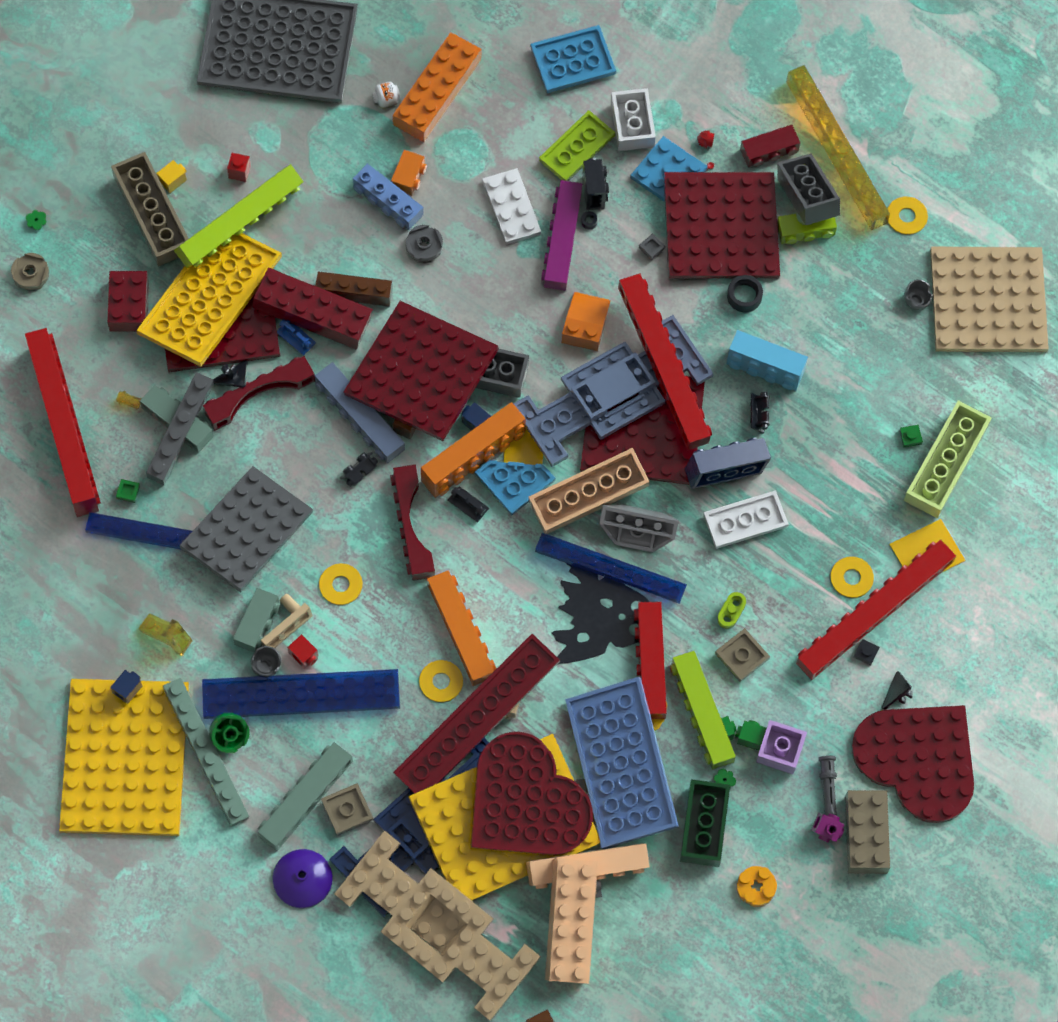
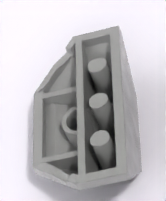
(638, 527)

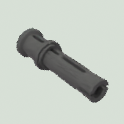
(828, 775)

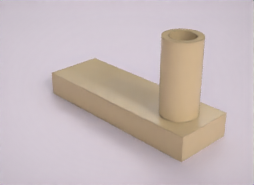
(298, 617)

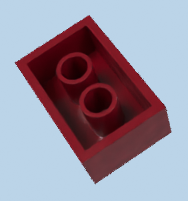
(127, 300)

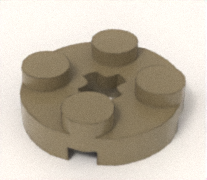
(32, 281)

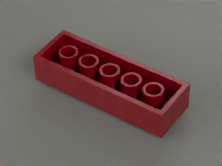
(312, 308)

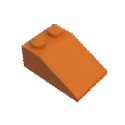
(585, 321)

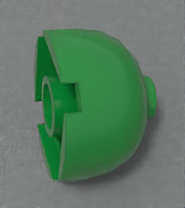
(229, 732)

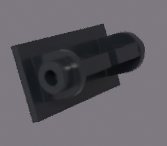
(759, 417)
(364, 463)
(467, 503)

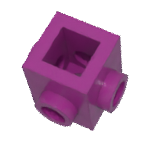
(828, 827)

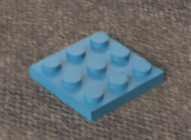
(664, 158)

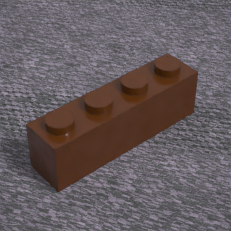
(357, 288)

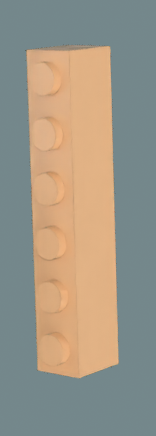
(609, 861)

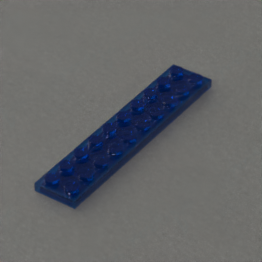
(301, 693)

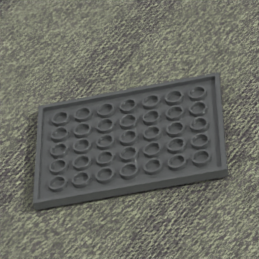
(279, 47)

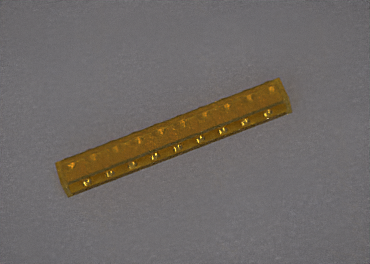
(837, 147)

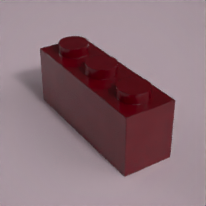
(770, 146)

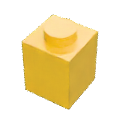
(172, 176)

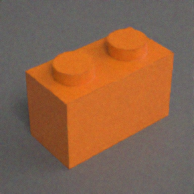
(409, 171)

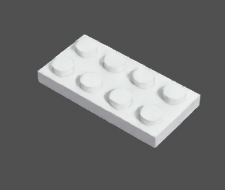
(511, 206)
(745, 519)

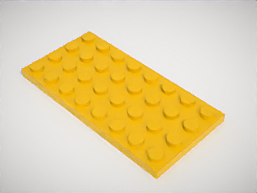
(208, 298)

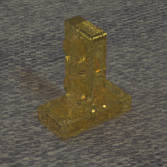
(166, 632)

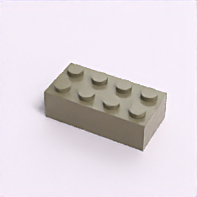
(867, 832)

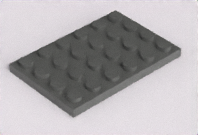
(246, 529)

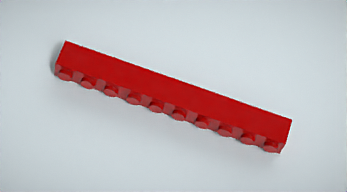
(664, 361)
(876, 609)

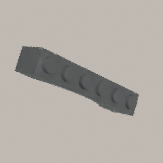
(179, 427)

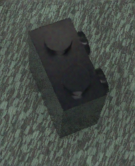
(595, 184)

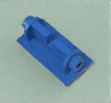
(295, 337)

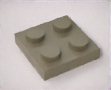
(742, 655)
(347, 809)

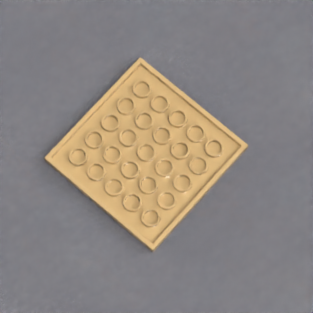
(989, 299)

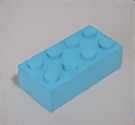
(766, 360)

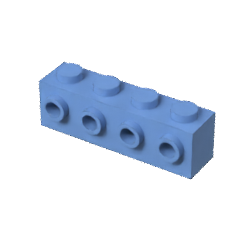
(388, 197)

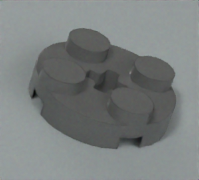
(430, 235)

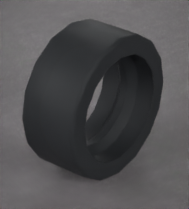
(743, 306)

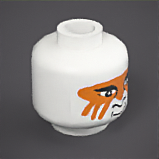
(386, 94)

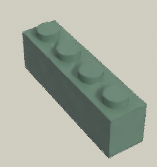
(163, 408)

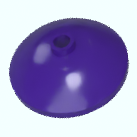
(302, 891)

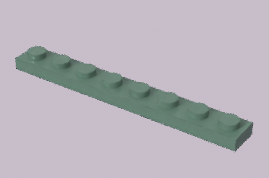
(205, 752)

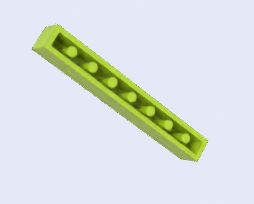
(238, 216)

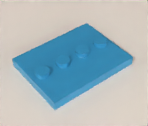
(573, 59)

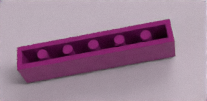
(563, 235)

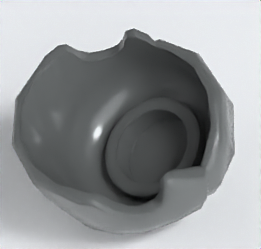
(918, 294)
(265, 661)

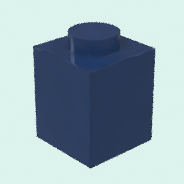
(473, 416)
(126, 686)

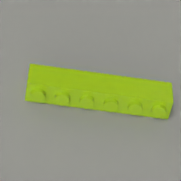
(703, 710)

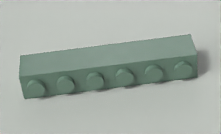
(305, 796)

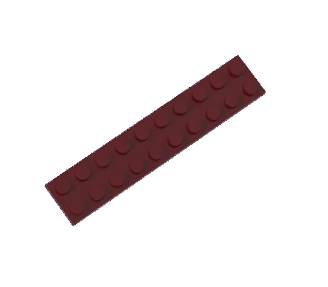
(477, 715)

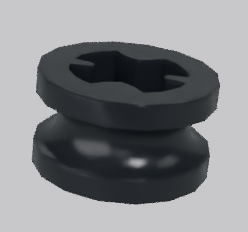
(586, 225)

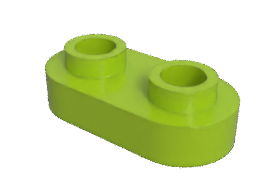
(731, 611)

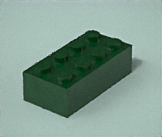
(705, 823)

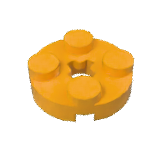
(762, 876)

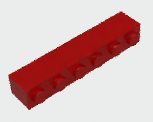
(651, 656)

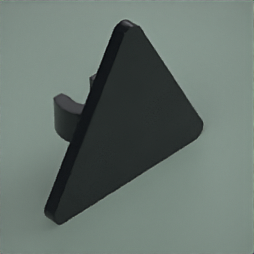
(233, 376)
(898, 690)

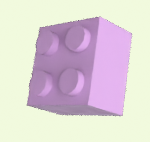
(781, 747)

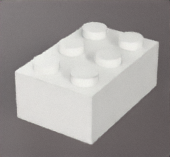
(633, 119)

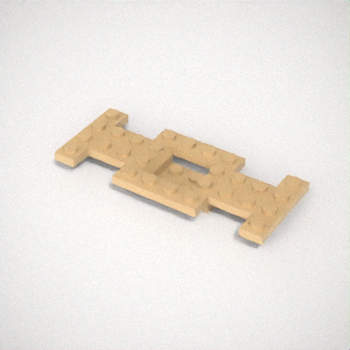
(443, 920)

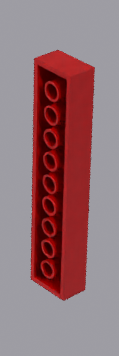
(63, 422)

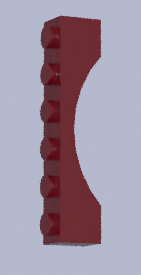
(292, 375)
(420, 558)

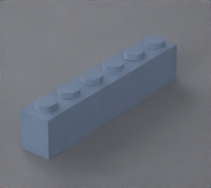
(362, 417)

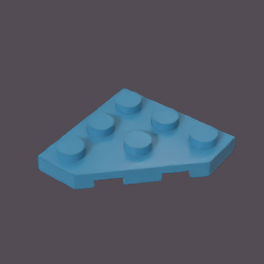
(514, 482)

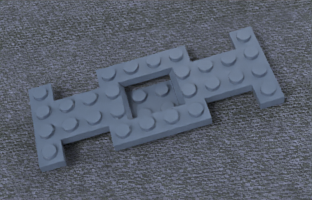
(602, 385)

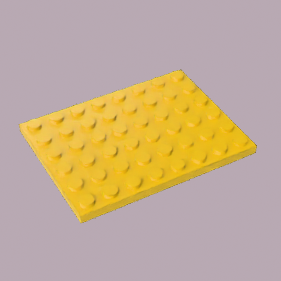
(122, 762)
(447, 819)

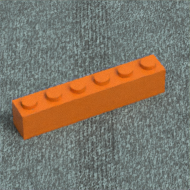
(460, 627)

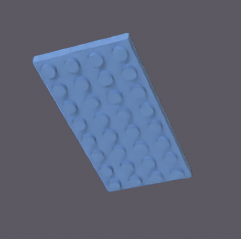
(621, 763)

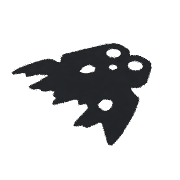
(592, 617)

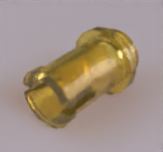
(129, 400)

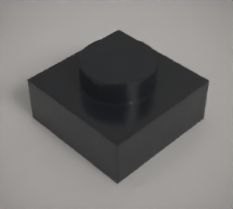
(866, 652)

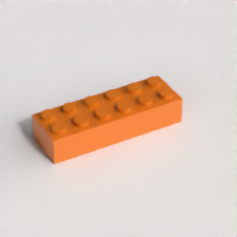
(437, 87)
(473, 450)

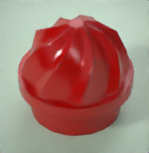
(705, 139)

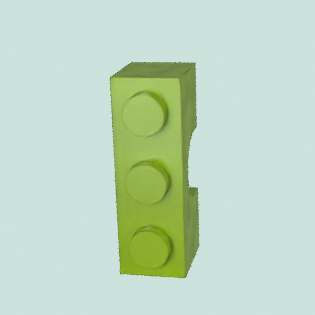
(791, 230)

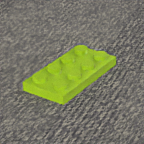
(577, 145)

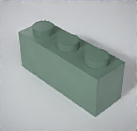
(256, 620)

